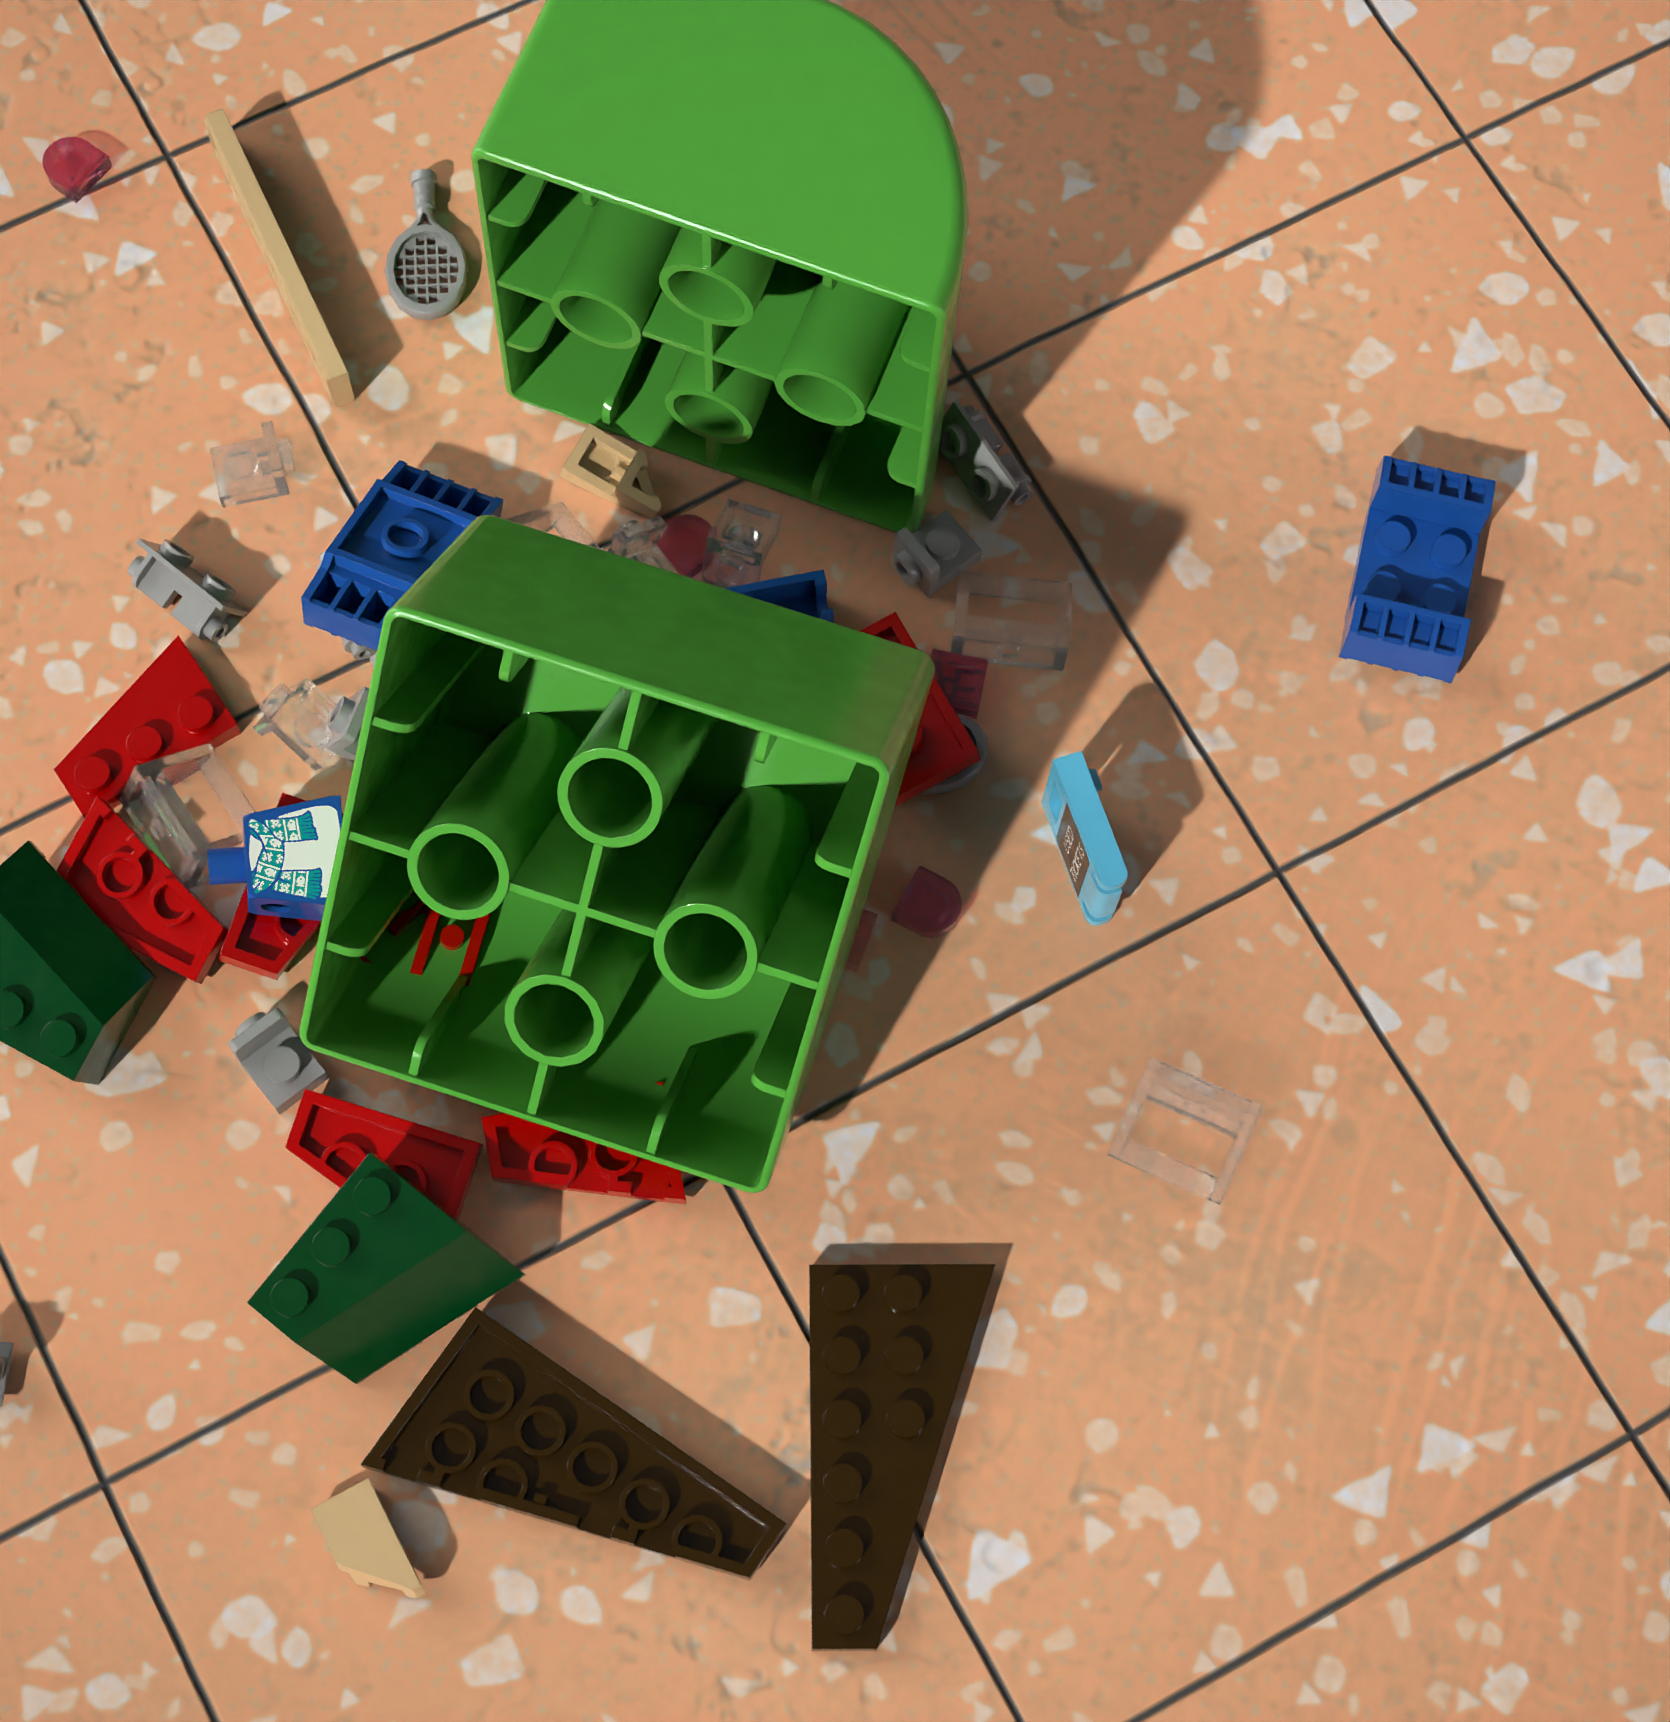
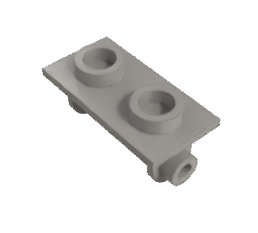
(971, 448)
(204, 599)

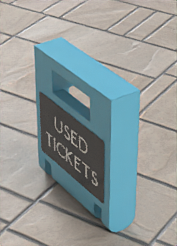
(1084, 836)

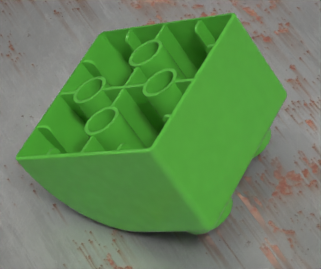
(731, 241)
(657, 812)

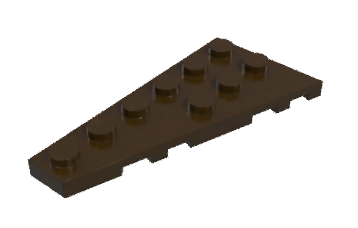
(881, 1392)
(540, 1442)

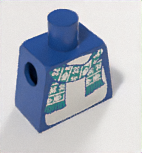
(283, 858)

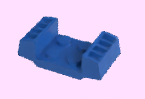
(386, 548)
(1416, 569)

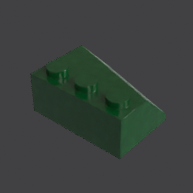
(63, 972)
(378, 1273)

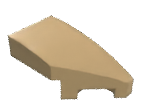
(611, 472)
(365, 1540)

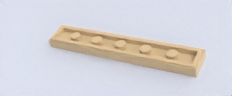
(279, 258)

